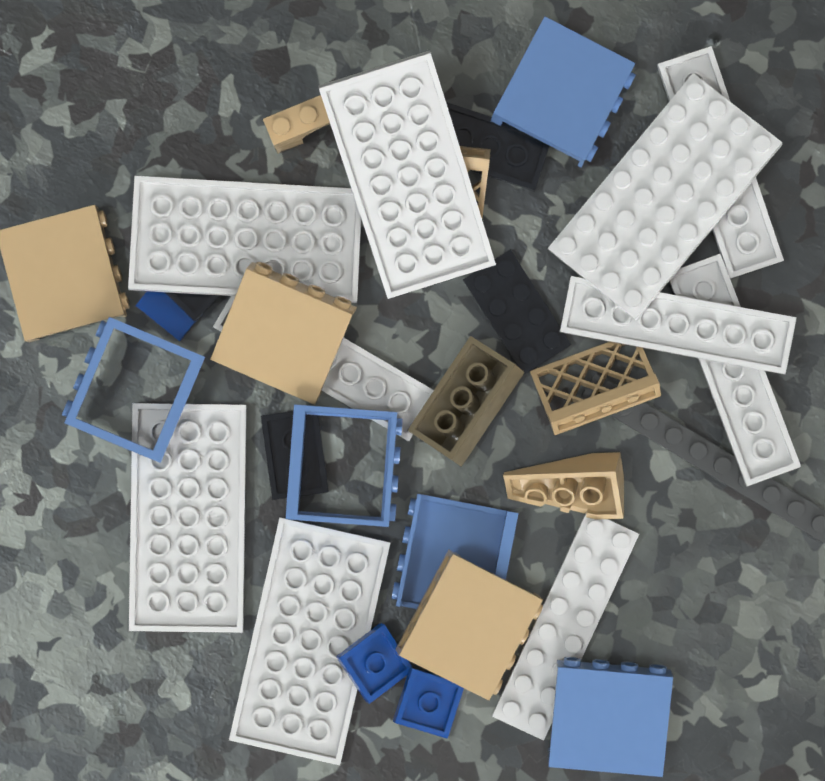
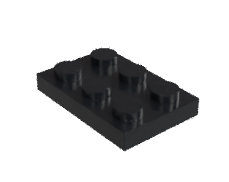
(277, 441)

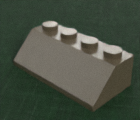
(466, 401)

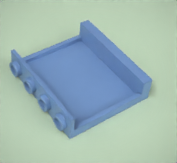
(565, 90)
(441, 524)
(610, 717)

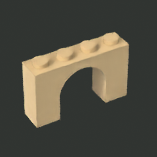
(293, 124)

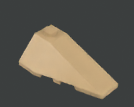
(578, 484)

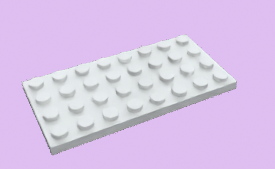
(407, 174)
(665, 196)
(207, 232)
(188, 520)
(311, 609)

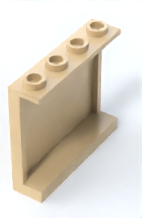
(62, 272)
(283, 332)
(469, 625)

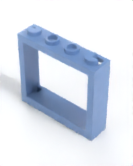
(93, 359)
(296, 460)

